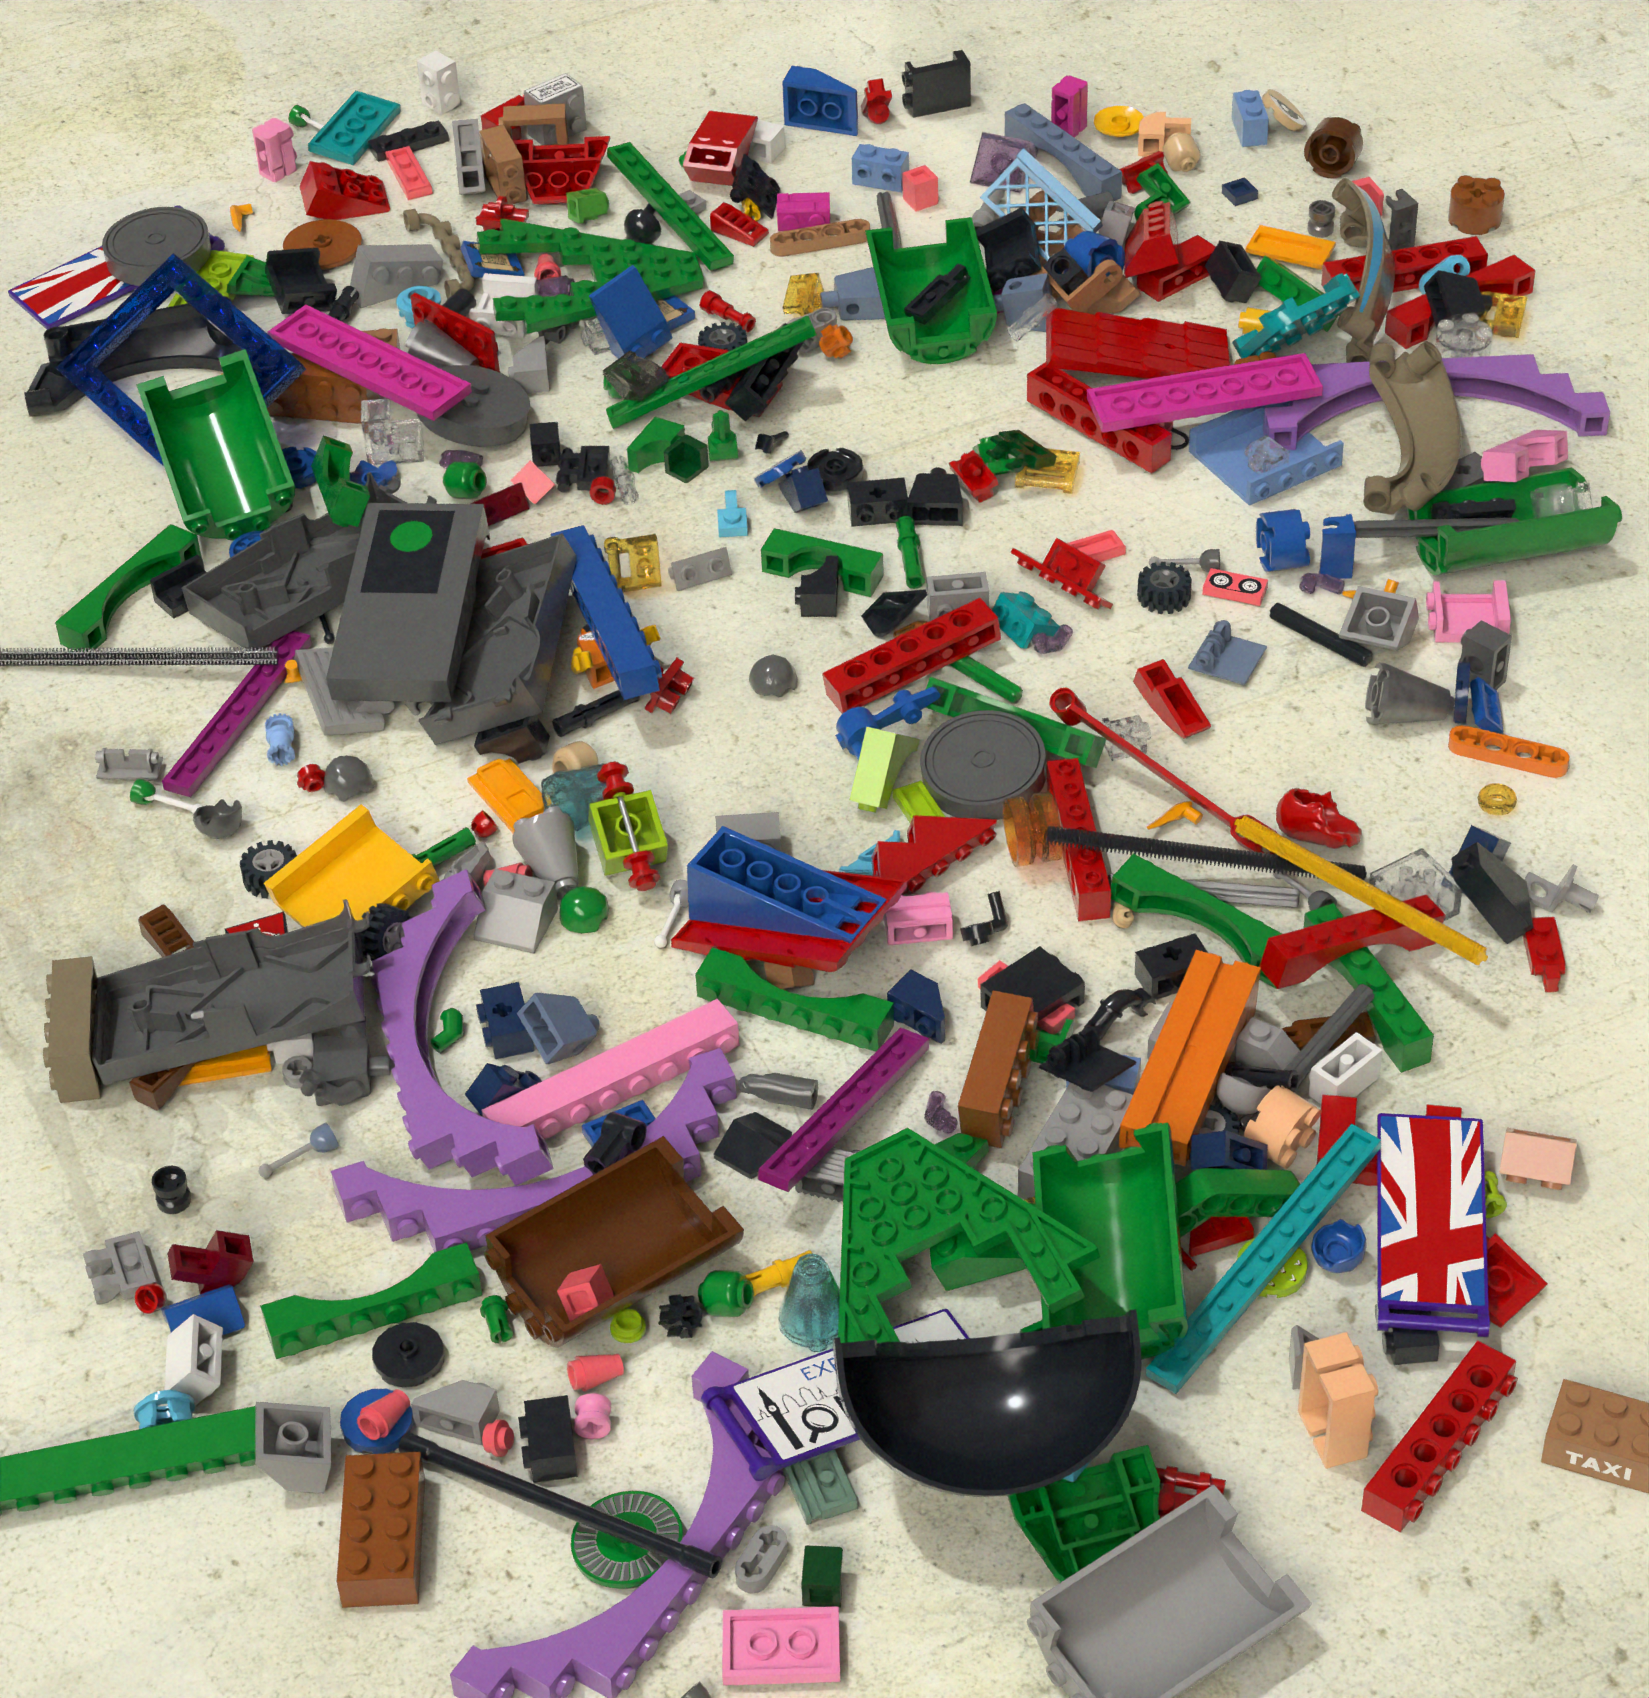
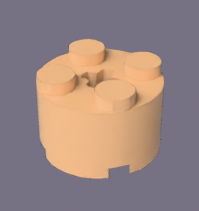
(1283, 1125)

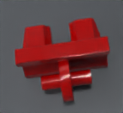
(876, 101)
(1132, 171)
(493, 212)
(974, 475)
(674, 679)

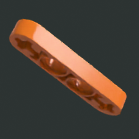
(1509, 748)

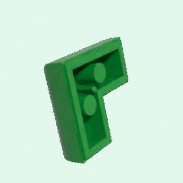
(1160, 188)

